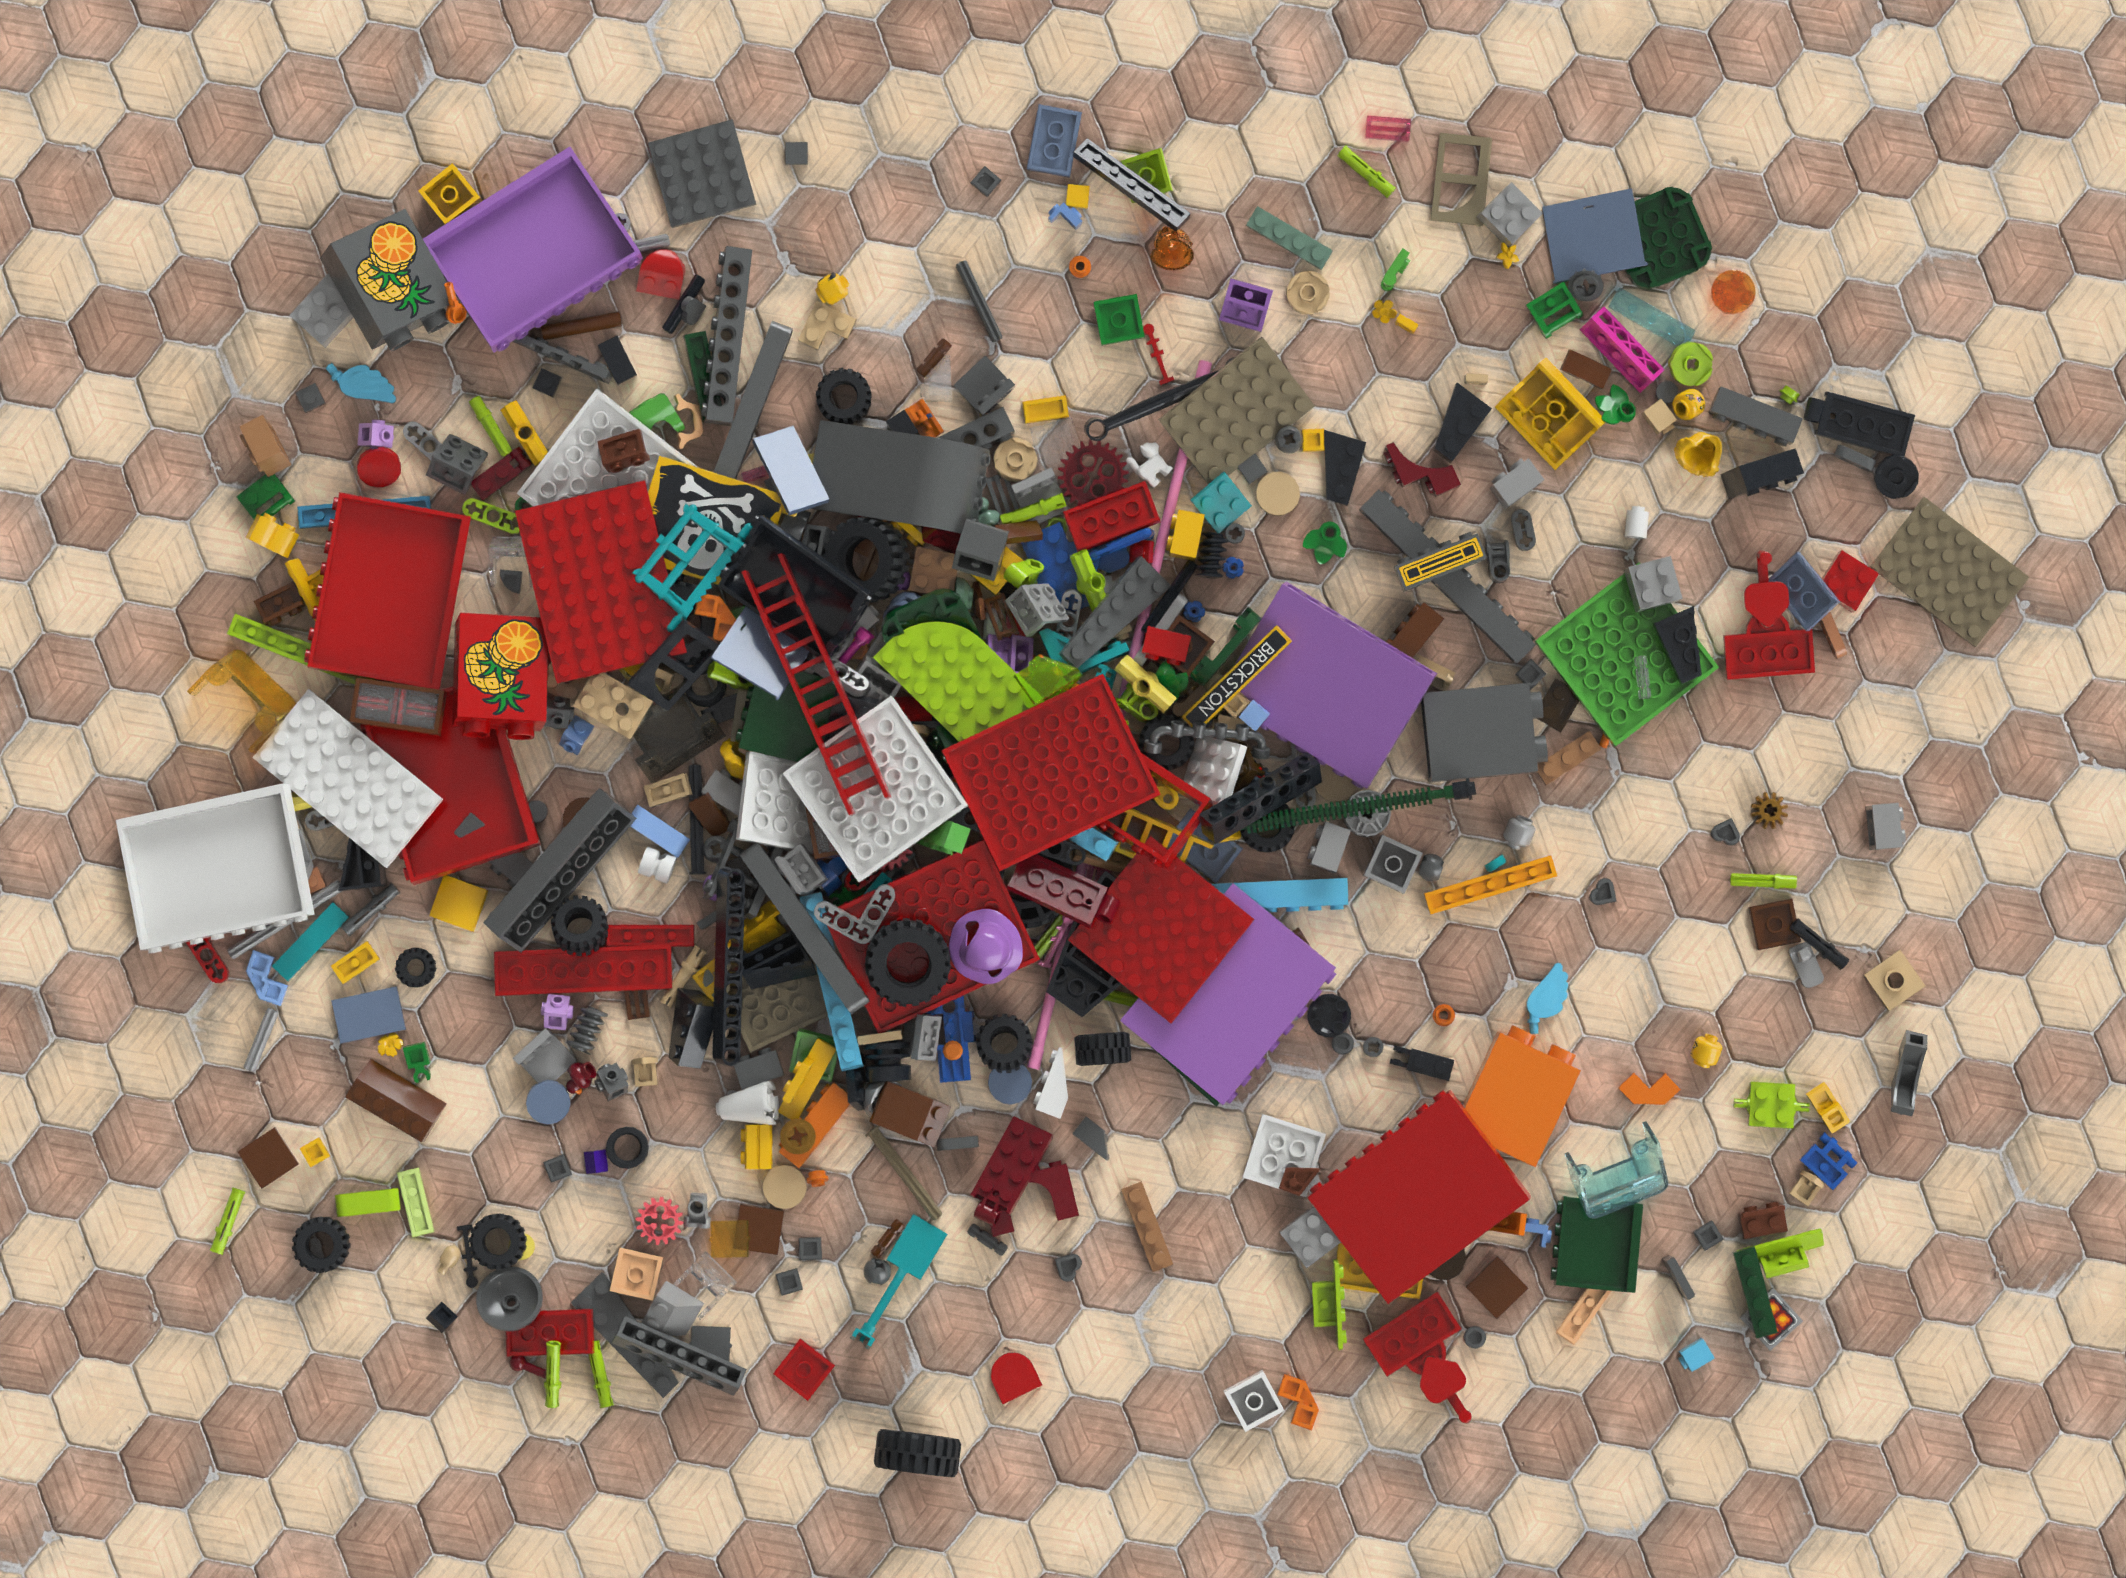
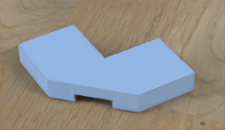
(258, 972)

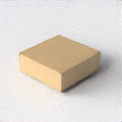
(1476, 379)

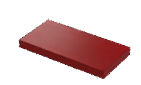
(1111, 516)
(569, 1327)

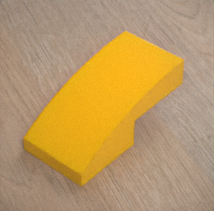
(1827, 1107)

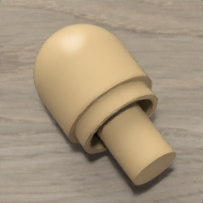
(449, 1258)

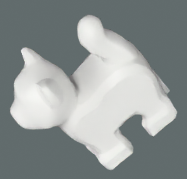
(1152, 466)

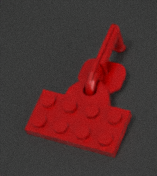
(1772, 648)
(1412, 1339)

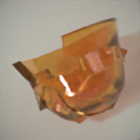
(1172, 249)

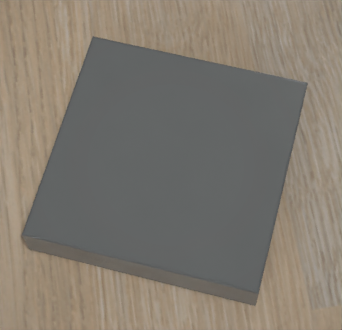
(1678, 1277)

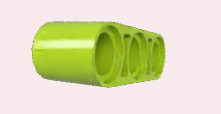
(367, 1202)

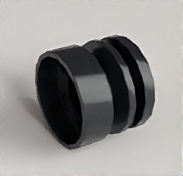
(887, 1062)

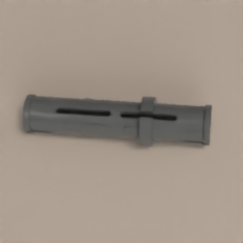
(390, 891)

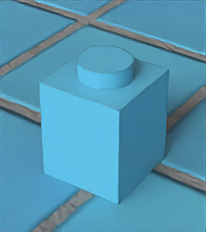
(1695, 1355)

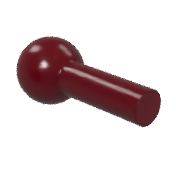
(520, 1363)

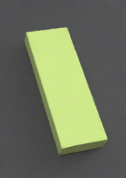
(415, 1202)

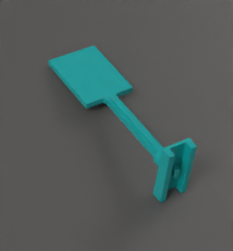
(911, 1255)

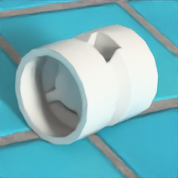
(658, 865)

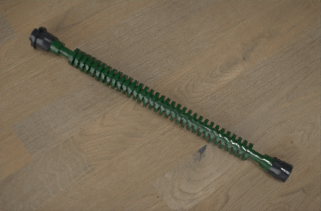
(1457, 790)

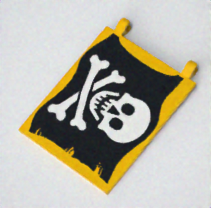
(716, 497)

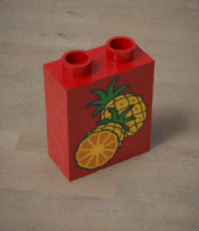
(499, 675)

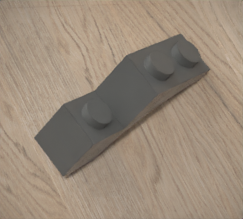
(1907, 1073)

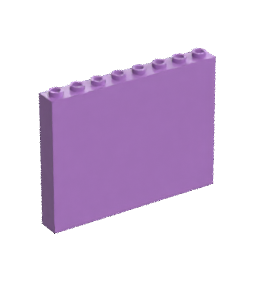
(532, 249)
(1334, 686)
(1239, 1006)

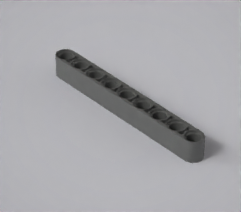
(753, 400)
(804, 927)

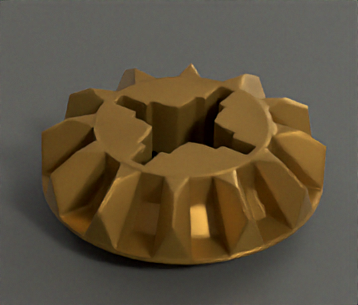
(792, 1145)

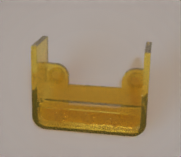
(257, 684)

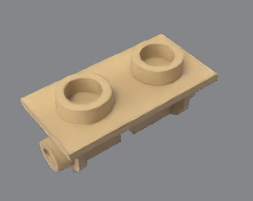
(1444, 676)

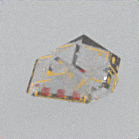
(938, 383)

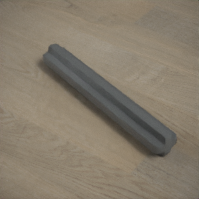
(979, 301)

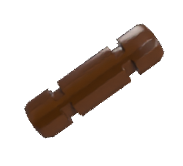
(934, 357)
(887, 1238)

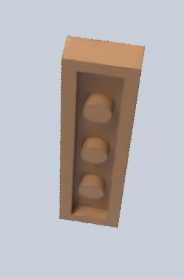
(1147, 1226)

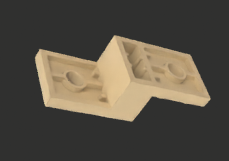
(599, 698)

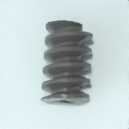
(587, 1029)

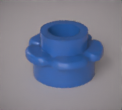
(1232, 561)
(1200, 611)

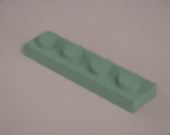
(1289, 238)

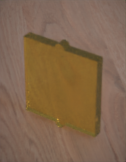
(729, 1239)

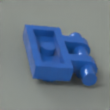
(1823, 1166)

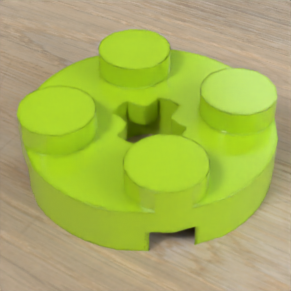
(1703, 364)

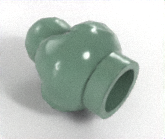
(988, 517)

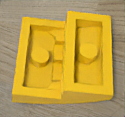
(458, 903)

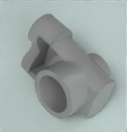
(697, 1215)

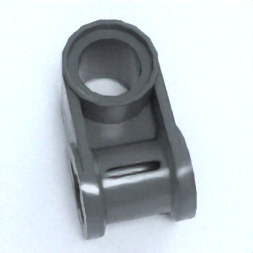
(1498, 559)

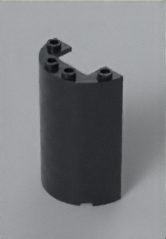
(830, 594)

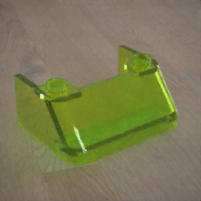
(1047, 678)

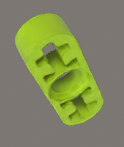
(475, 516)

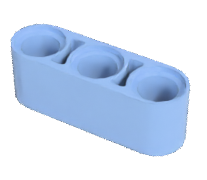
(659, 831)

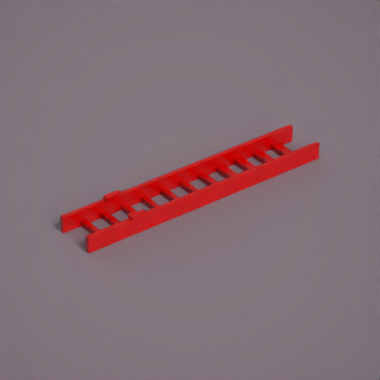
(819, 732)

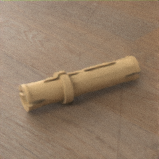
(684, 974)

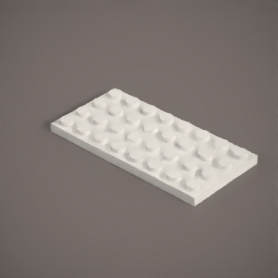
(348, 778)

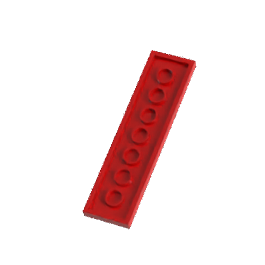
(601, 971)

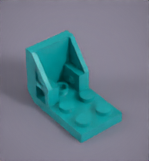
(1055, 643)

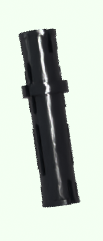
(1826, 949)

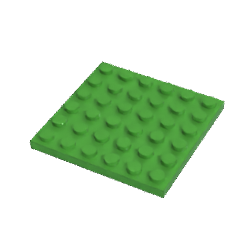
(1596, 657)

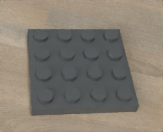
(702, 173)

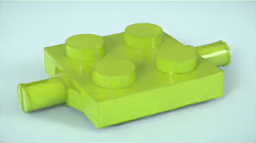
(1771, 1105)

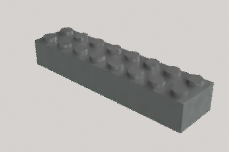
(559, 870)

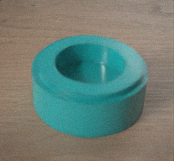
(1494, 864)

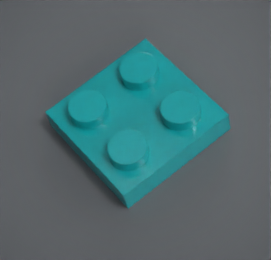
(1221, 502)

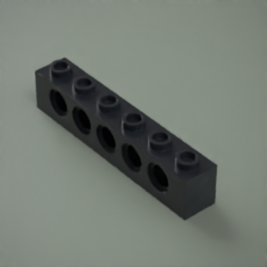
(1260, 798)

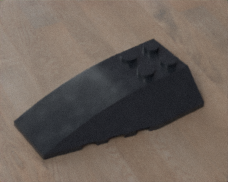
(1077, 978)

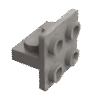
(801, 871)

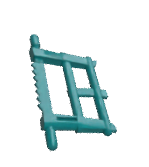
(663, 590)

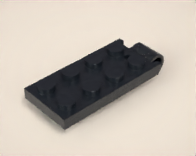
(1860, 423)

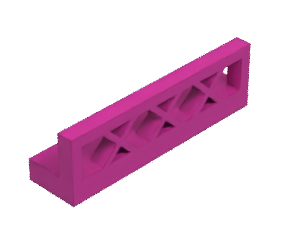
(1619, 351)

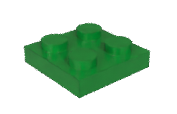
(1119, 319)

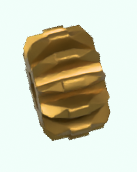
(1772, 804)

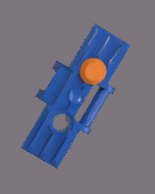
(954, 1055)

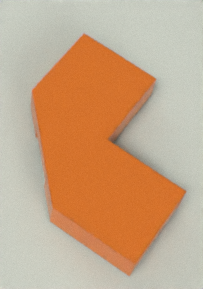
(714, 607)
(1657, 1094)
(1298, 1391)

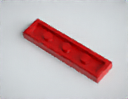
(651, 935)

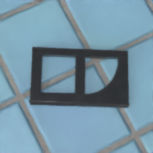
(644, 678)

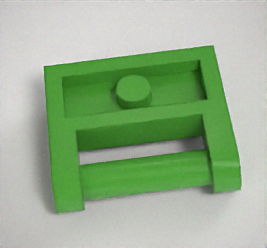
(1399, 265)

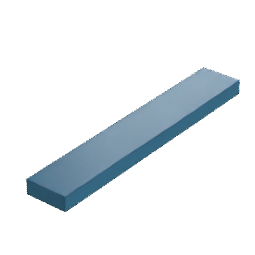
(320, 515)

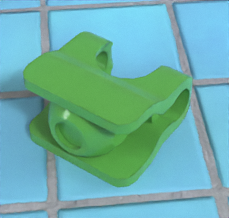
(657, 409)

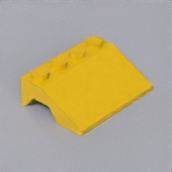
(1550, 413)

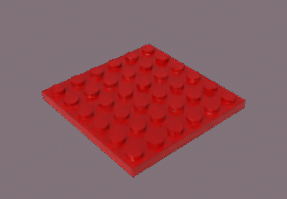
(1164, 933)

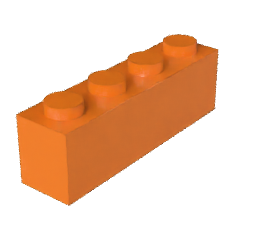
(822, 1117)

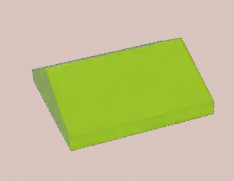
(1151, 168)

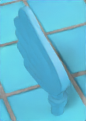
(363, 383)
(1547, 997)

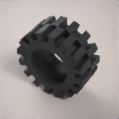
(406, 957)

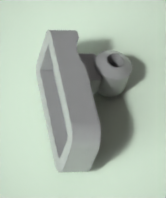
(1806, 965)

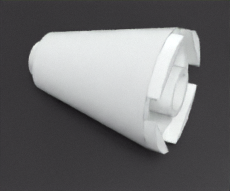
(750, 1105)

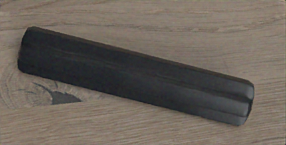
(676, 314)

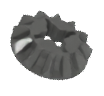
(1579, 291)

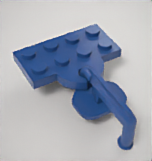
(1055, 555)

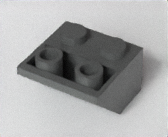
(980, 550)

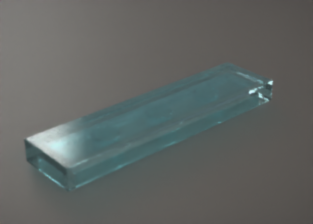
(1651, 318)

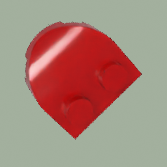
(661, 274)

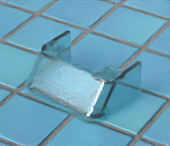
(1622, 1182)

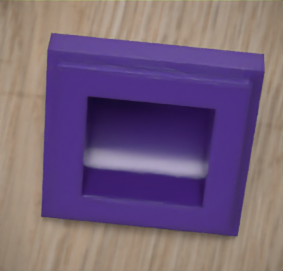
(596, 1161)

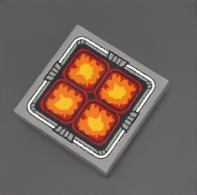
(1784, 1317)

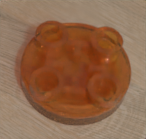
(1733, 292)

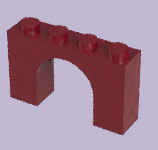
(1058, 1183)

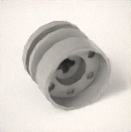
(1362, 825)

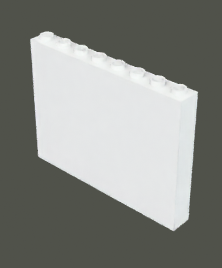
(215, 868)

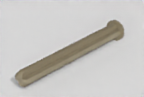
(904, 1173)

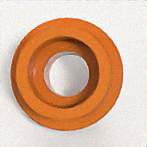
(1080, 273)
(1451, 1015)
(817, 1178)

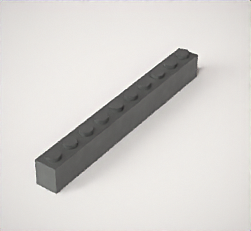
(1455, 586)

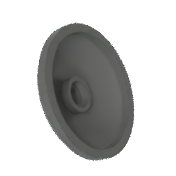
(507, 1286)

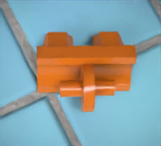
(924, 419)

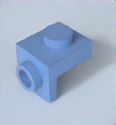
(1071, 215)
(576, 735)
(1533, 1225)

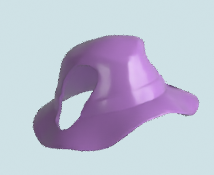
(993, 946)

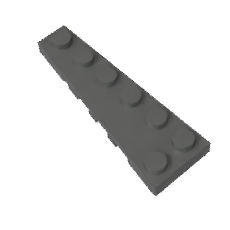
(559, 354)
(1122, 604)
(607, 1315)

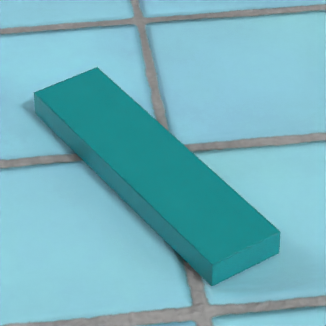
(310, 941)

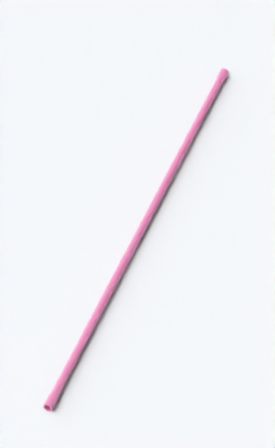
(1203, 368)

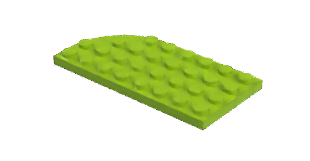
(954, 677)

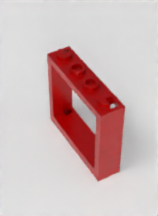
(1184, 789)

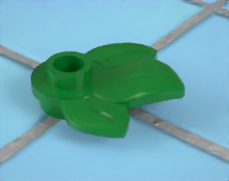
(1613, 406)
(1325, 546)
(1171, 681)

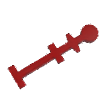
(1149, 330)

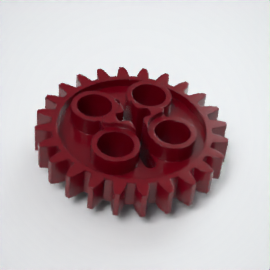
(1074, 466)

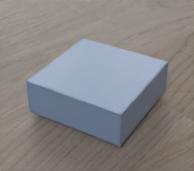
(1254, 715)

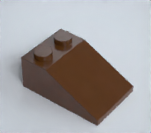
(910, 1113)

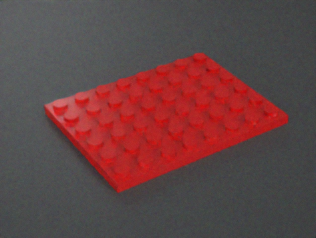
(584, 582)
(1051, 772)
(938, 897)

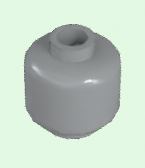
(1519, 832)

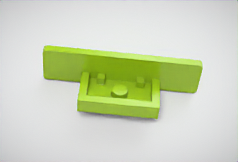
(1787, 1253)
(1327, 1304)

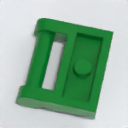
(1549, 304)
(262, 492)

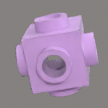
(375, 434)
(557, 1011)

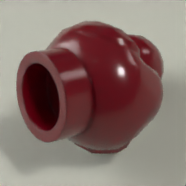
(581, 1077)

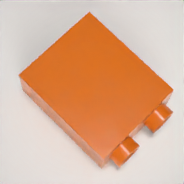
(1520, 1094)

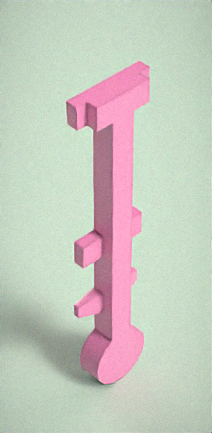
(1056, 940)

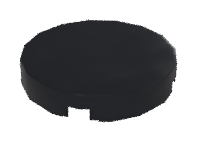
(1896, 476)

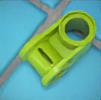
(1023, 572)
(1135, 704)

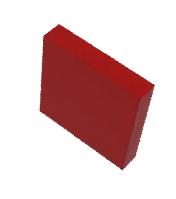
(804, 1369)

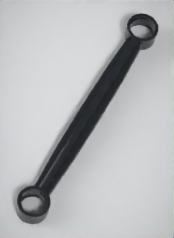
(1148, 406)

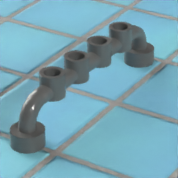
(1200, 731)

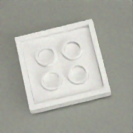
(1214, 767)
(1279, 1147)

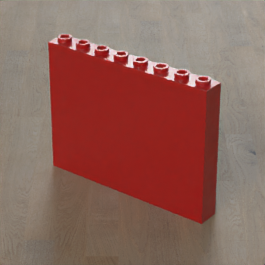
(387, 591)
(470, 777)
(1418, 1195)

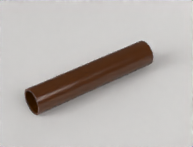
(581, 325)

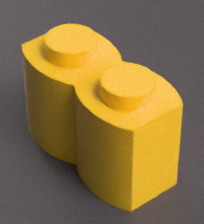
(272, 535)

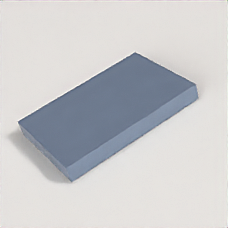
(1054, 140)
(1808, 594)
(1208, 861)
(368, 1014)

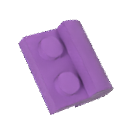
(1246, 305)
(1015, 651)

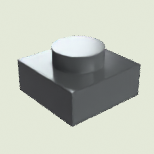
(310, 398)

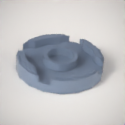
(1010, 1087)
(548, 1102)

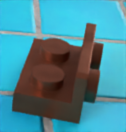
(623, 451)
(1763, 1221)

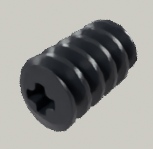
(1211, 555)

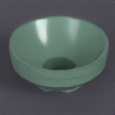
(965, 591)

